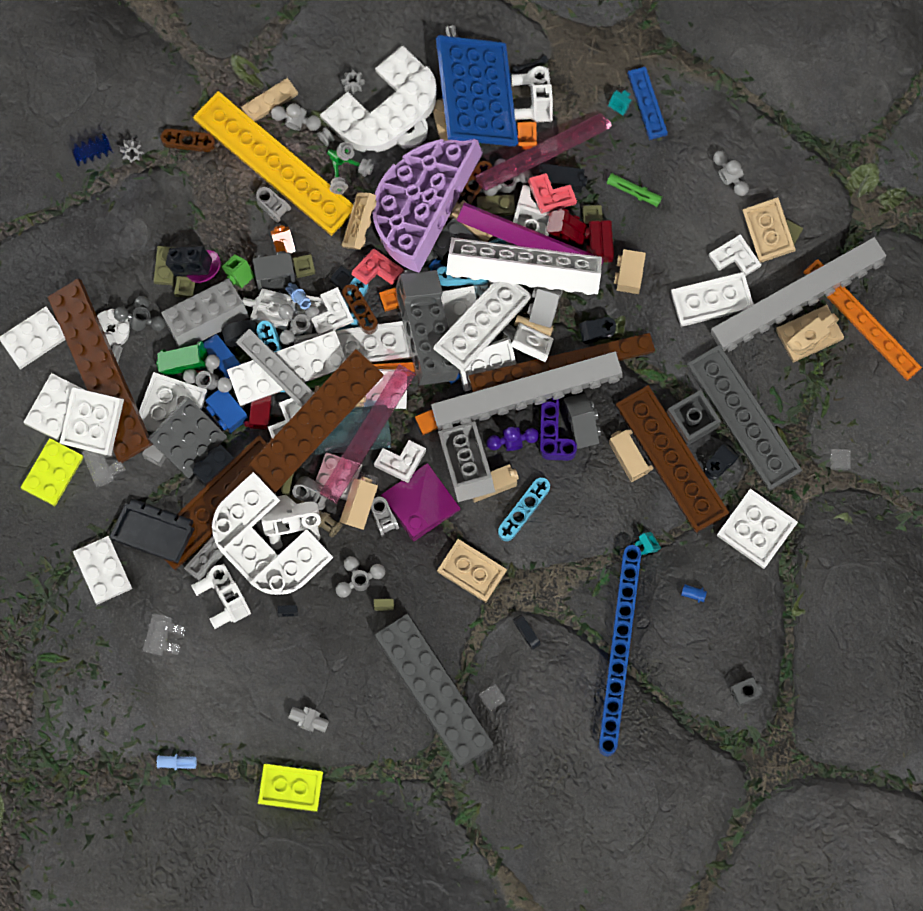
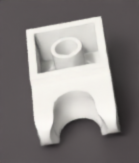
(529, 215)

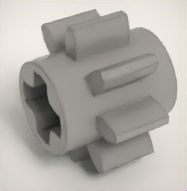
(353, 87)
(131, 155)

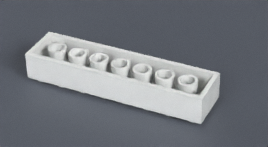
(524, 266)

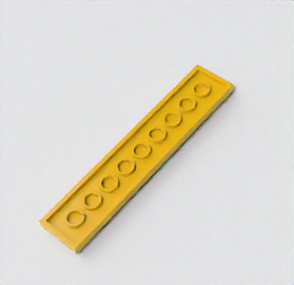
(274, 163)

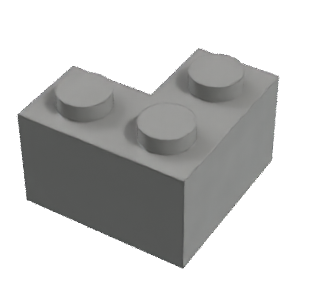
(544, 306)

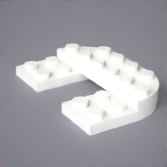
(383, 126)
(251, 554)

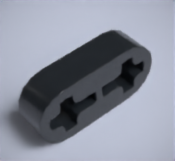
(526, 631)

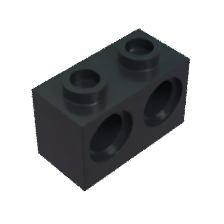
(188, 261)

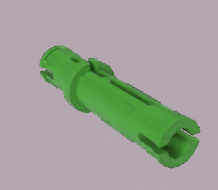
(635, 190)

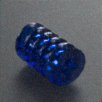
(91, 149)

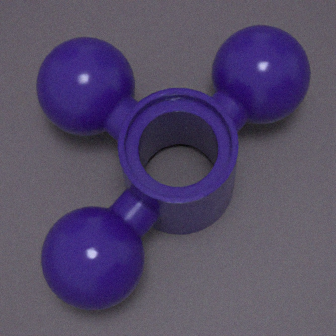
(512, 439)

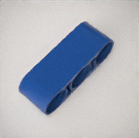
(217, 347)

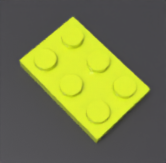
(52, 472)
(290, 787)

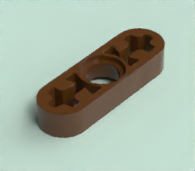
(182, 134)
(477, 170)
(359, 317)

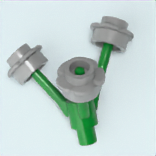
(338, 157)

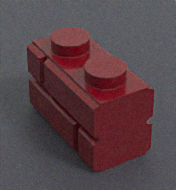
(566, 227)
(600, 239)

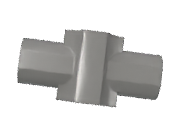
(308, 719)

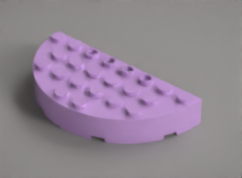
(420, 196)

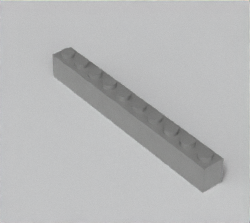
(798, 294)
(527, 390)

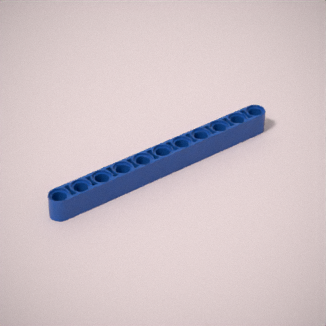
(619, 640)

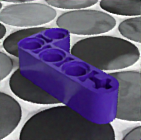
(552, 439)

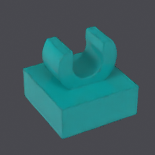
(620, 102)
(649, 542)

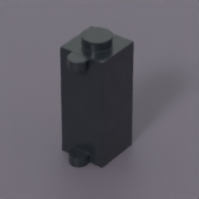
(563, 176)

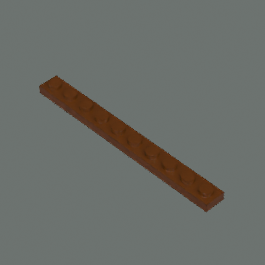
(624, 349)

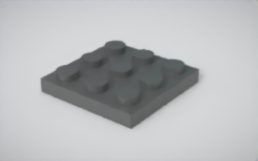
(187, 437)

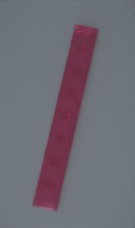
(542, 152)
(367, 434)

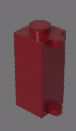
(260, 414)

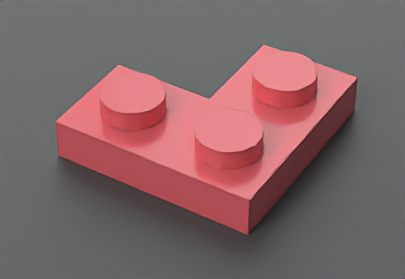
(549, 198)
(377, 264)

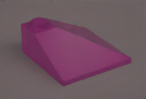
(420, 502)

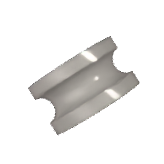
(325, 136)

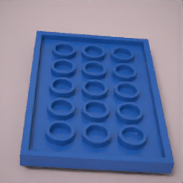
(476, 91)

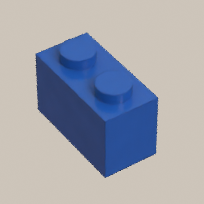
(226, 410)

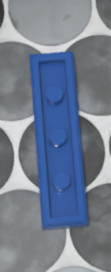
(647, 103)

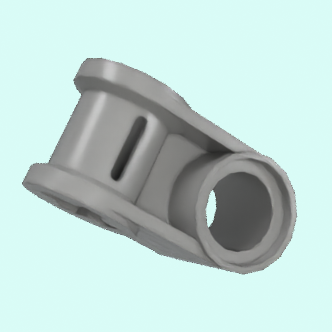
(274, 206)
(311, 493)
(384, 519)

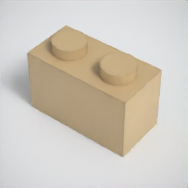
(631, 270)

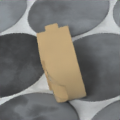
(812, 335)

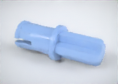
(298, 296)
(176, 762)

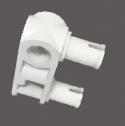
(540, 95)
(298, 516)
(225, 589)

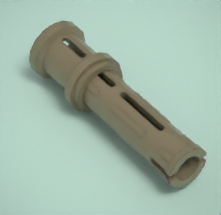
(324, 520)

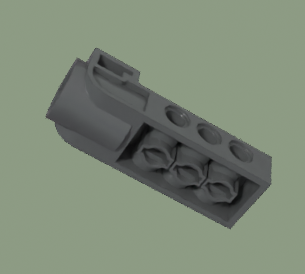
(424, 324)

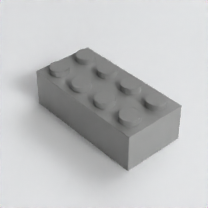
(205, 314)
(466, 461)

